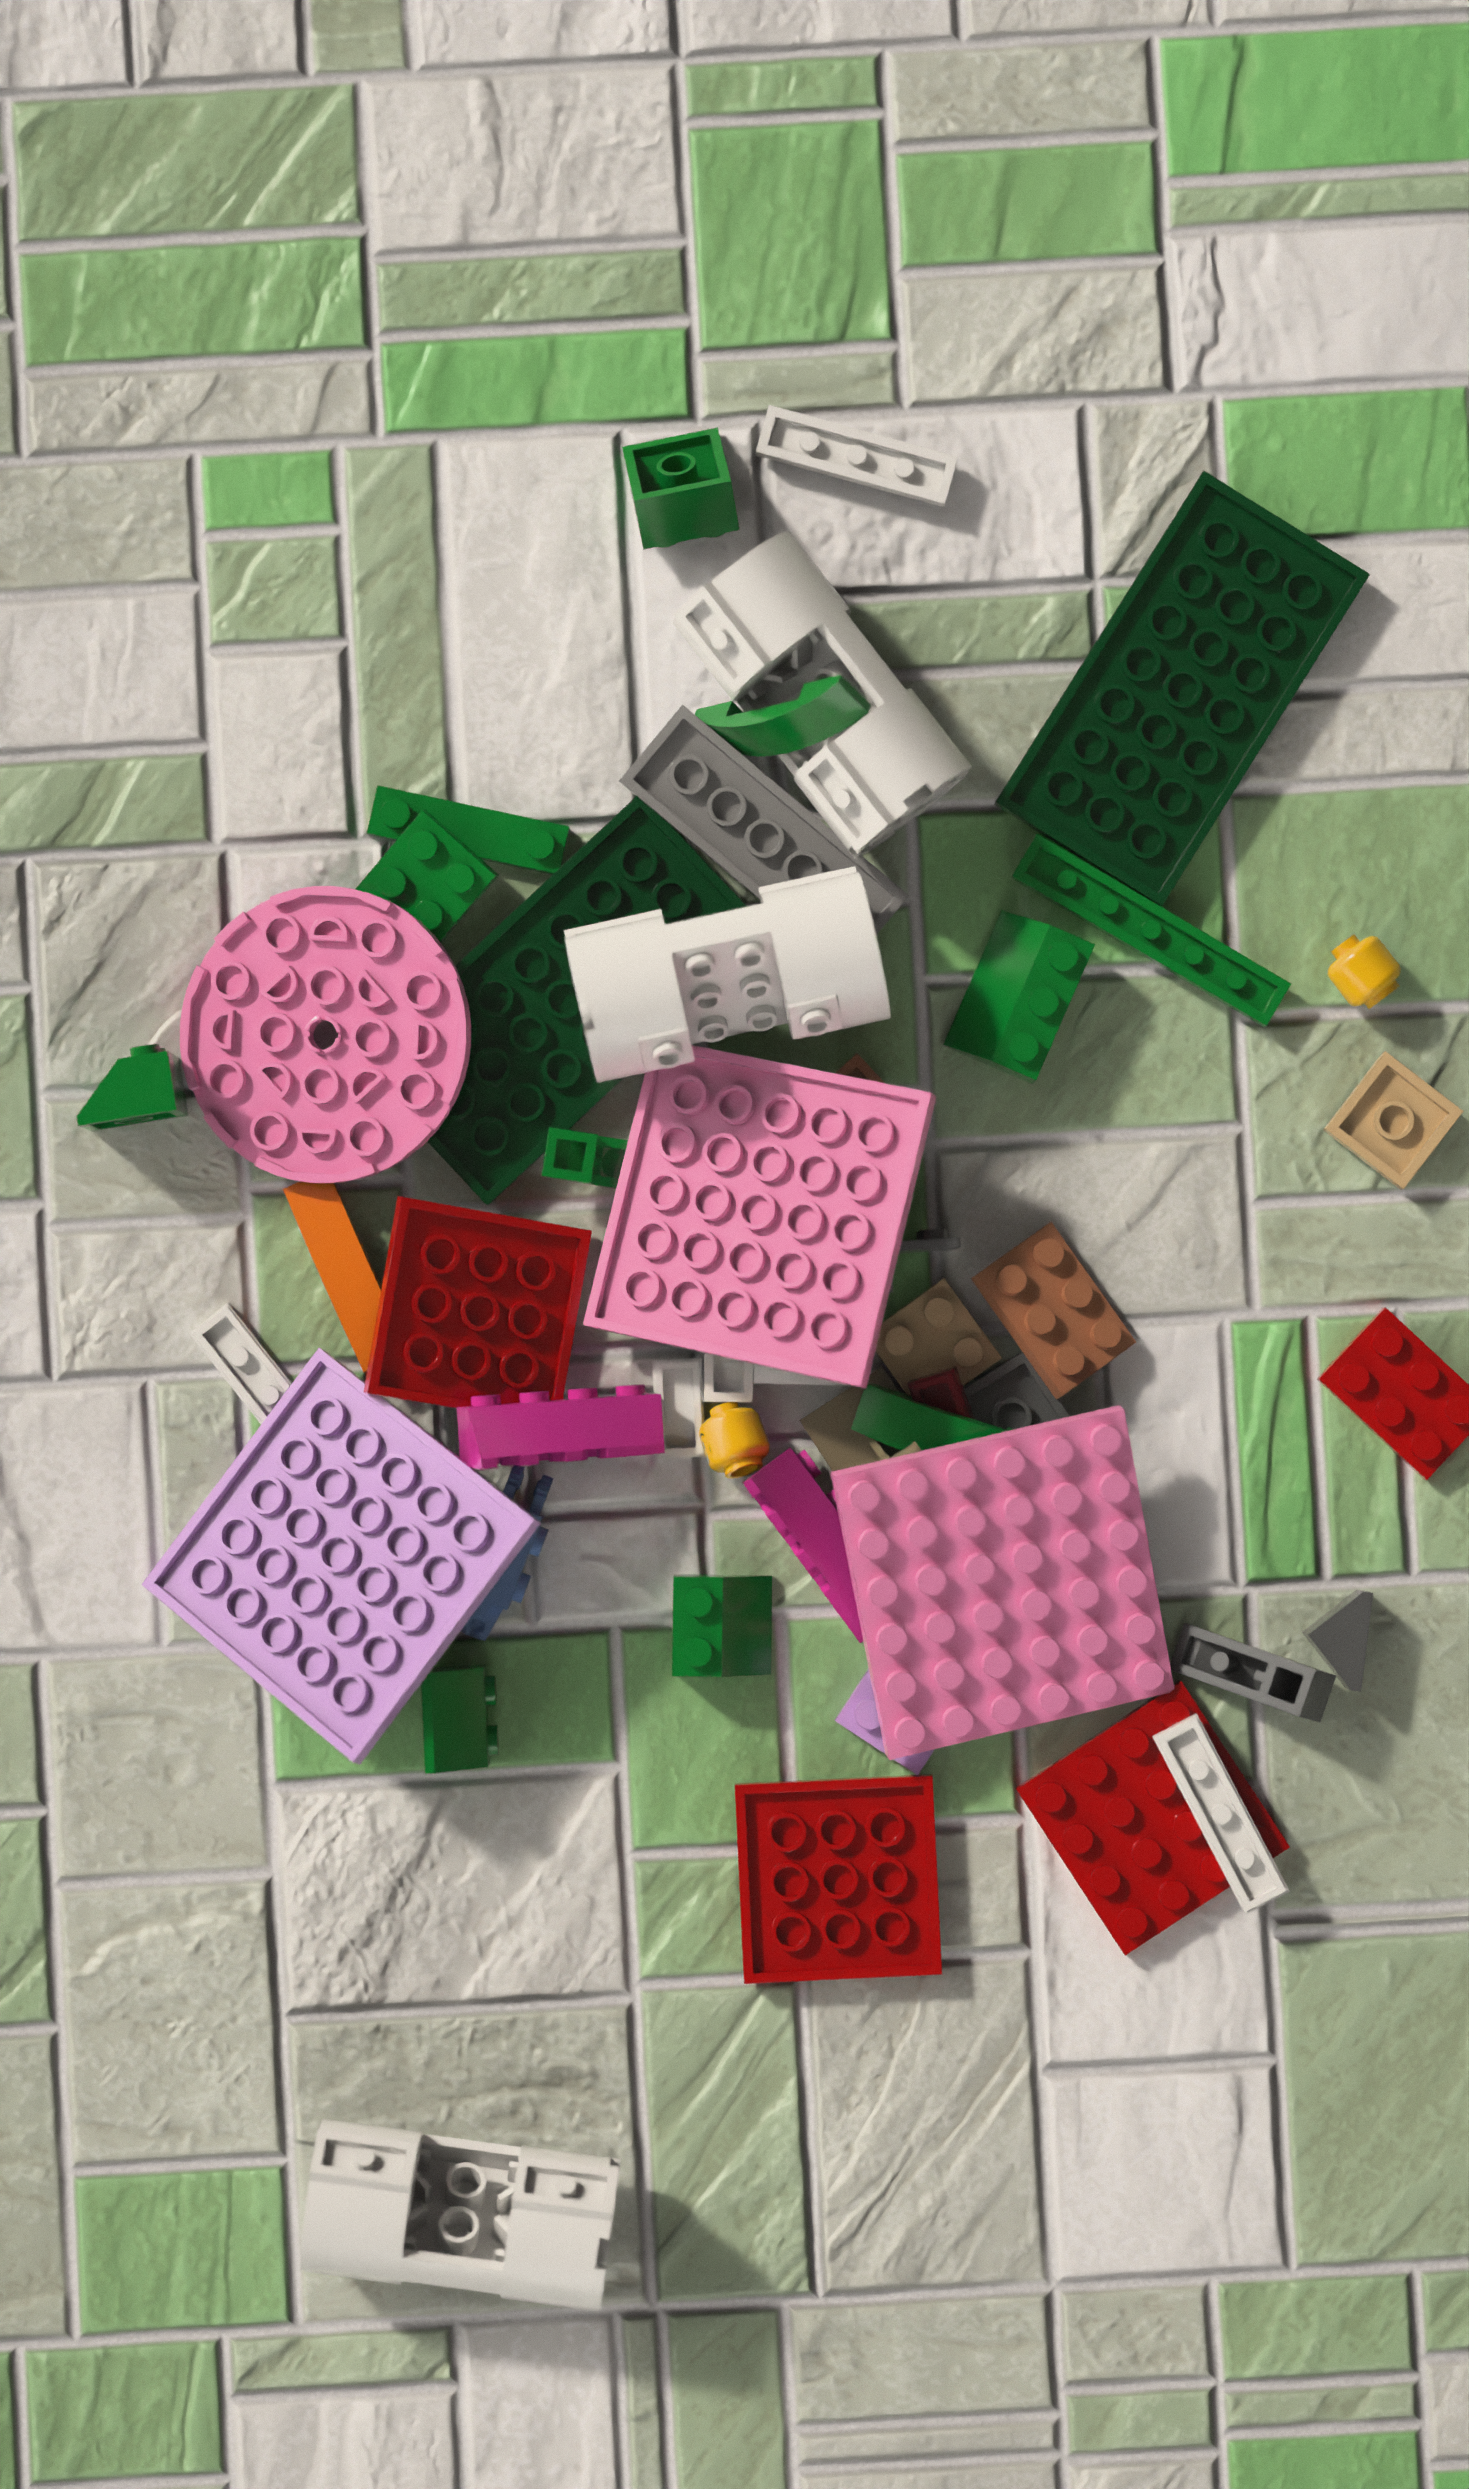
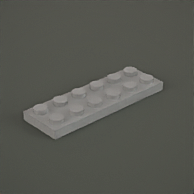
(743, 815)

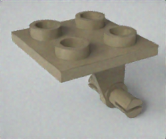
(832, 1431)

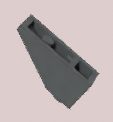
(1252, 1672)

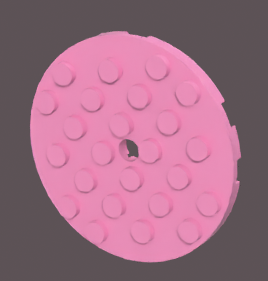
(396, 1018)

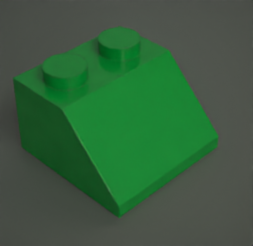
(681, 488)
(137, 1091)
(721, 1625)
(457, 1718)

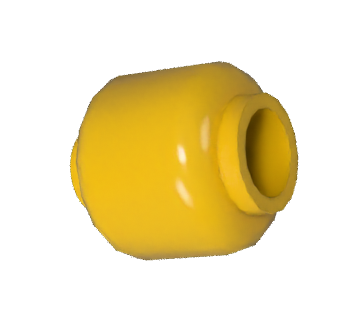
(1364, 971)
(734, 1440)

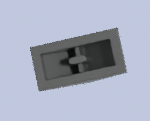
(1343, 1636)

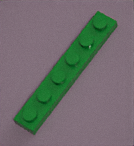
(1151, 930)

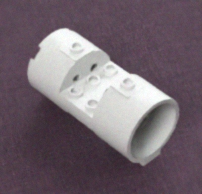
(781, 625)
(793, 960)
(459, 2214)

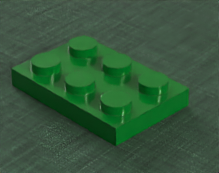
(430, 875)

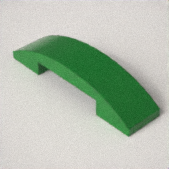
(818, 714)
(583, 1157)
(900, 1421)

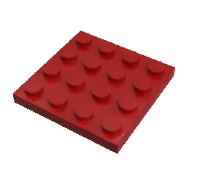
(475, 1305)
(1128, 1827)
(838, 1879)

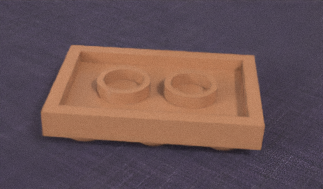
(1053, 1310)

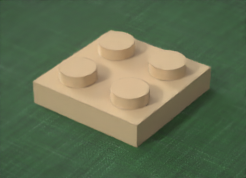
(1393, 1120)
(934, 1336)

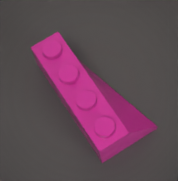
(561, 1428)
(809, 1526)

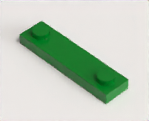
(487, 832)

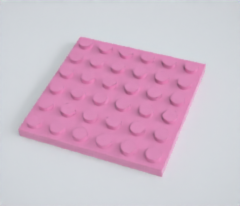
(761, 1213)
(1003, 1581)

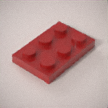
(1401, 1393)

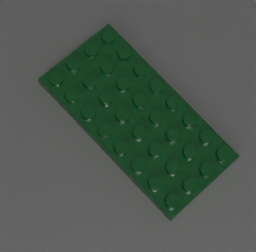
(1182, 689)
(526, 1024)

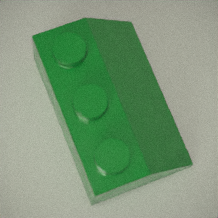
(1019, 995)

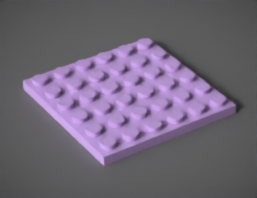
(340, 1555)

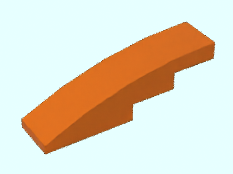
(339, 1260)

